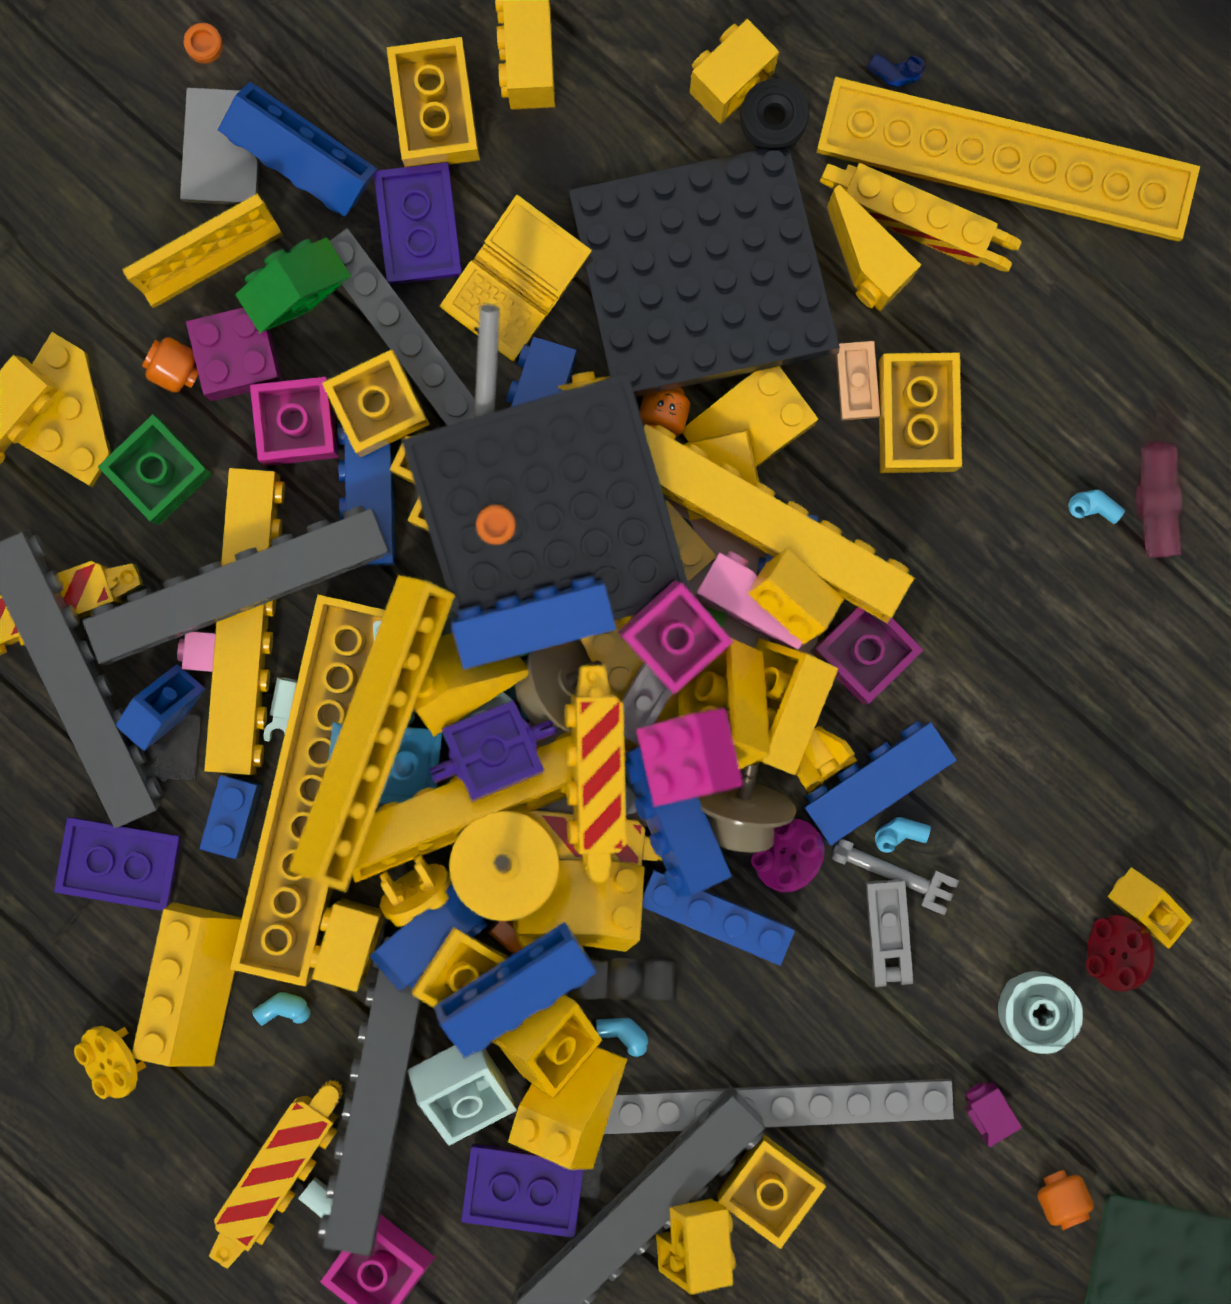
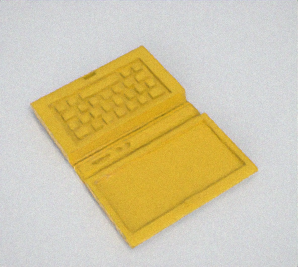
(519, 270)

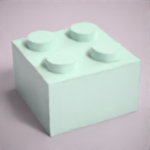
(461, 1092)

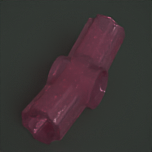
(1160, 500)

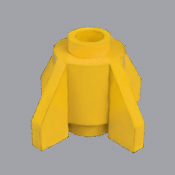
(823, 758)

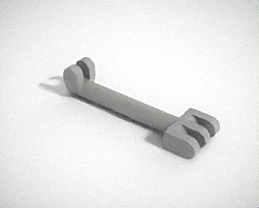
(844, 851)

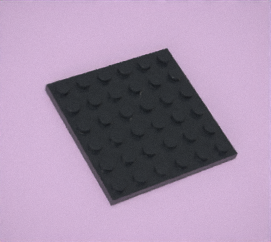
(704, 271)
(579, 496)

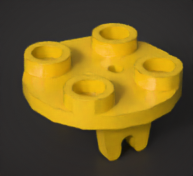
(414, 891)
(108, 1062)

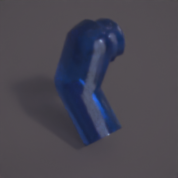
(897, 74)

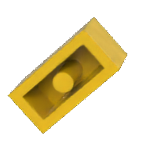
(795, 596)

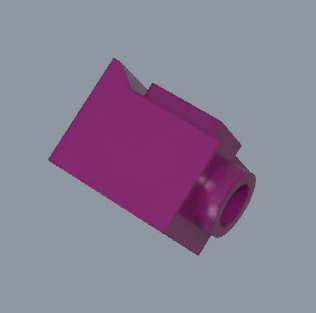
(990, 1113)

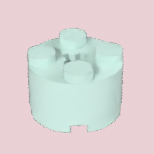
(1054, 1027)

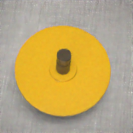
(504, 866)

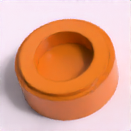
(203, 43)
(495, 524)

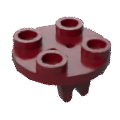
(1116, 969)

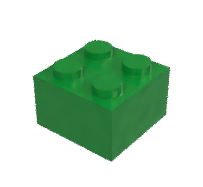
(292, 283)
(155, 470)

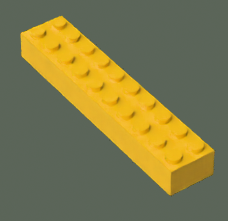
(282, 907)

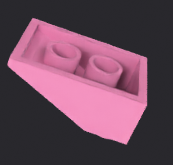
(727, 591)

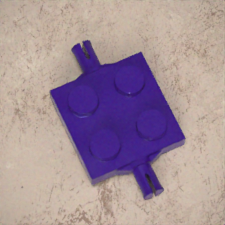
(492, 751)

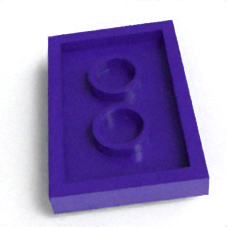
(417, 223)
(117, 864)
(520, 1192)

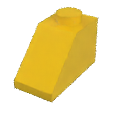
(1150, 906)

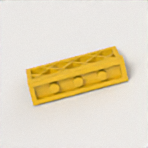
(204, 251)

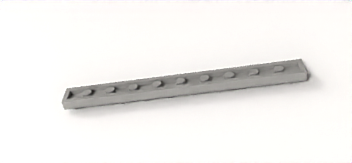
(789, 1105)

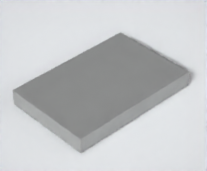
(211, 164)

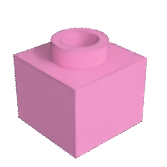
(197, 651)

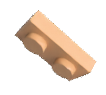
(857, 381)

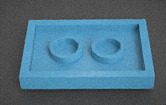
(411, 764)

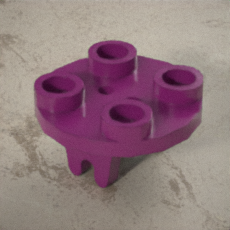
(778, 869)

